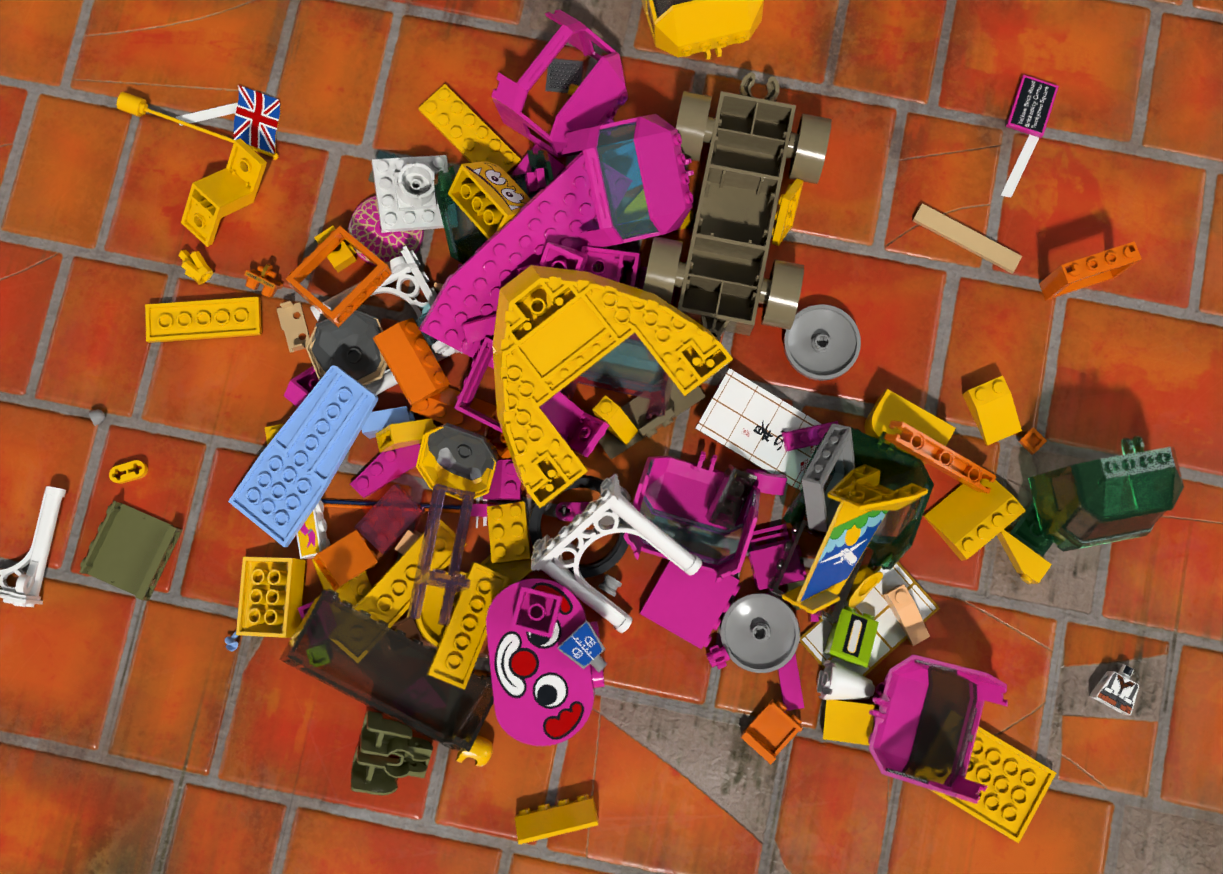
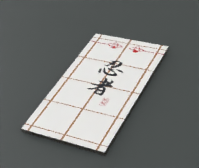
(752, 426)

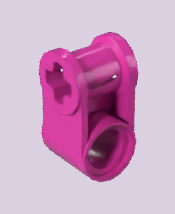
(574, 508)

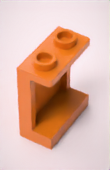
(345, 559)
(771, 730)

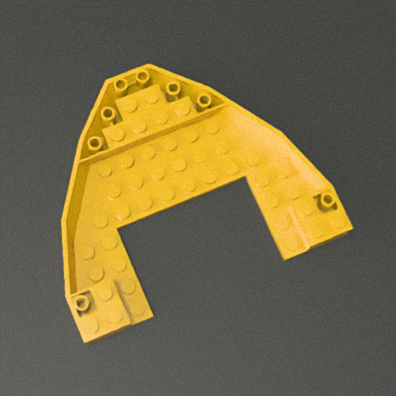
(554, 330)

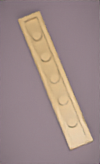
(967, 238)

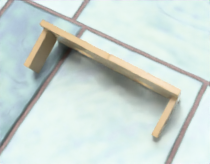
(292, 326)

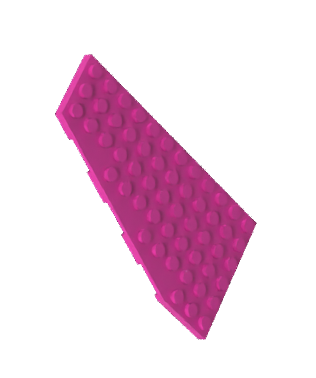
(473, 290)

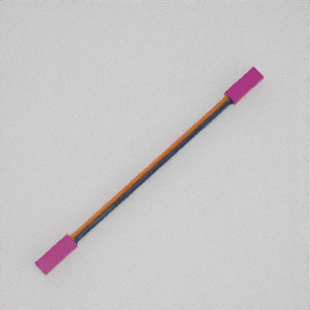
(478, 510)

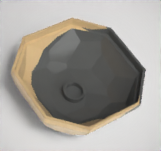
(348, 347)

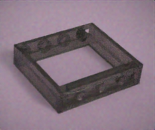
(835, 609)

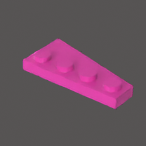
(386, 468)

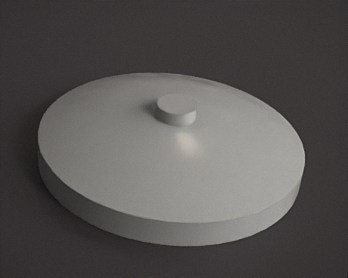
(822, 342)
(760, 633)

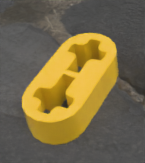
(129, 476)

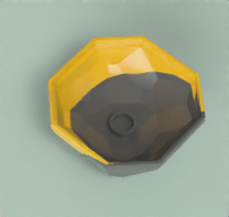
(457, 460)

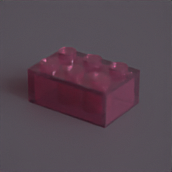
(390, 518)

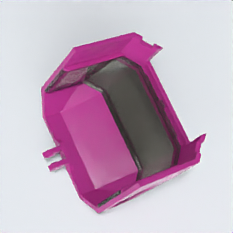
(931, 724)

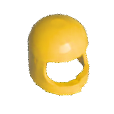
(481, 751)

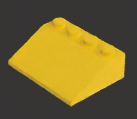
(973, 518)
(272, 593)

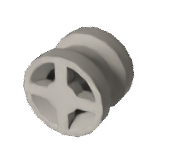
(610, 585)

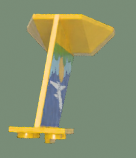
(854, 524)

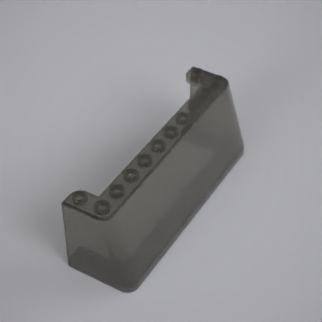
(386, 672)

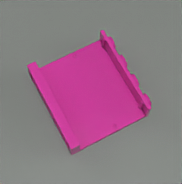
(690, 603)

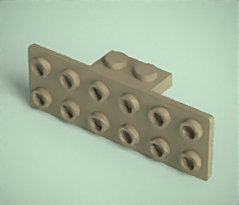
(637, 410)

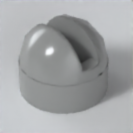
(97, 416)

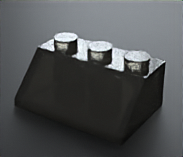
(730, 497)

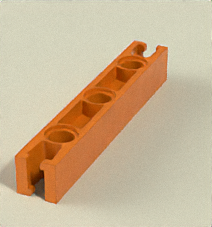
(939, 456)

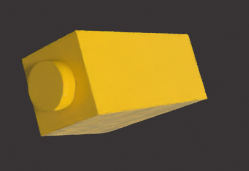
(617, 420)
(403, 434)

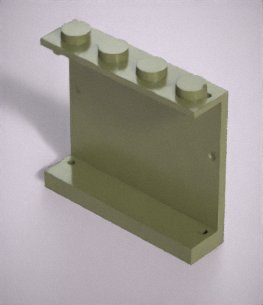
(130, 550)

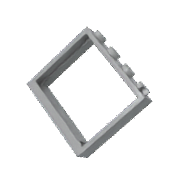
(834, 450)

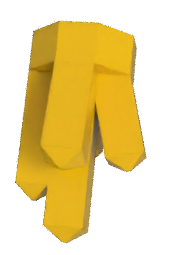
(195, 266)

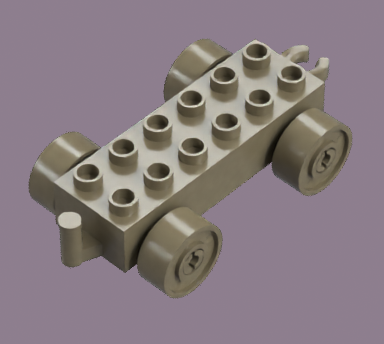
(738, 210)

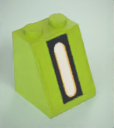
(852, 637)

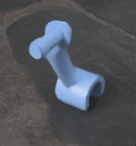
(231, 642)

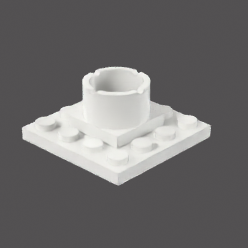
(407, 192)

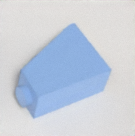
(380, 419)

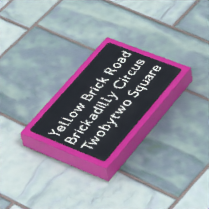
(1032, 106)

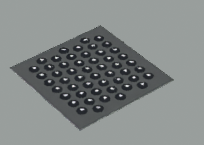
(562, 74)

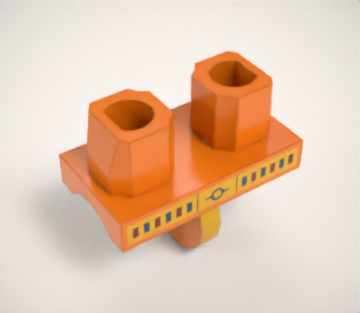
(256, 277)

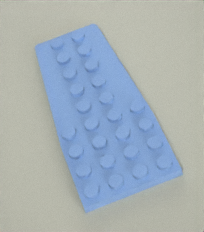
(304, 456)

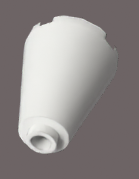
(842, 683)

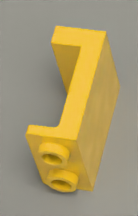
(848, 721)

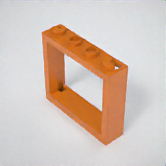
(1090, 270)
(357, 295)

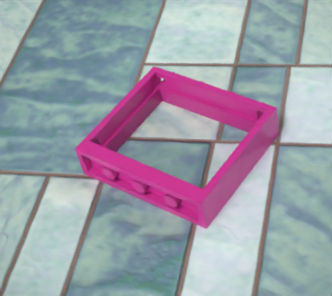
(472, 383)

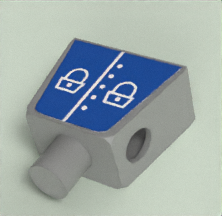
(584, 648)

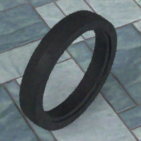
(597, 567)

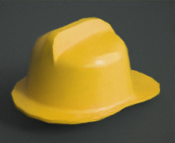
(863, 584)

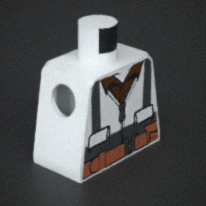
(1117, 690)

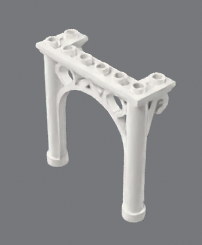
(400, 268)
(614, 503)
(29, 584)

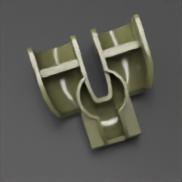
(373, 769)

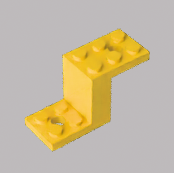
(223, 192)

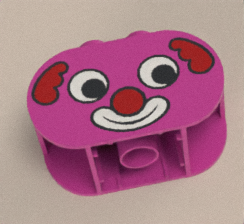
(535, 686)

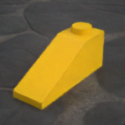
(1024, 560)

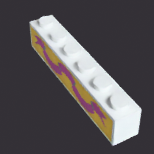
(312, 535)

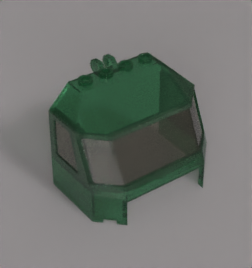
(1107, 496)

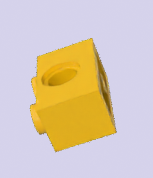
(341, 258)

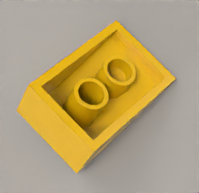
(993, 410)

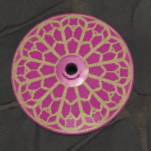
(386, 246)

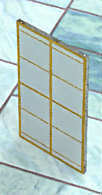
(889, 632)

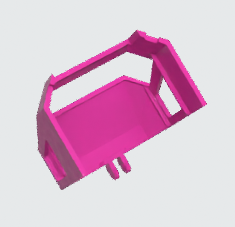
(589, 106)

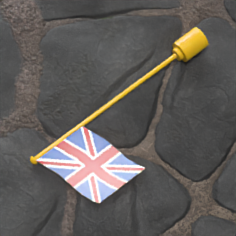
(254, 120)

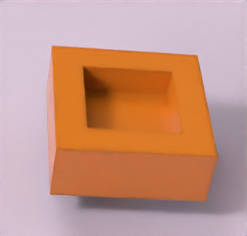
(1032, 441)

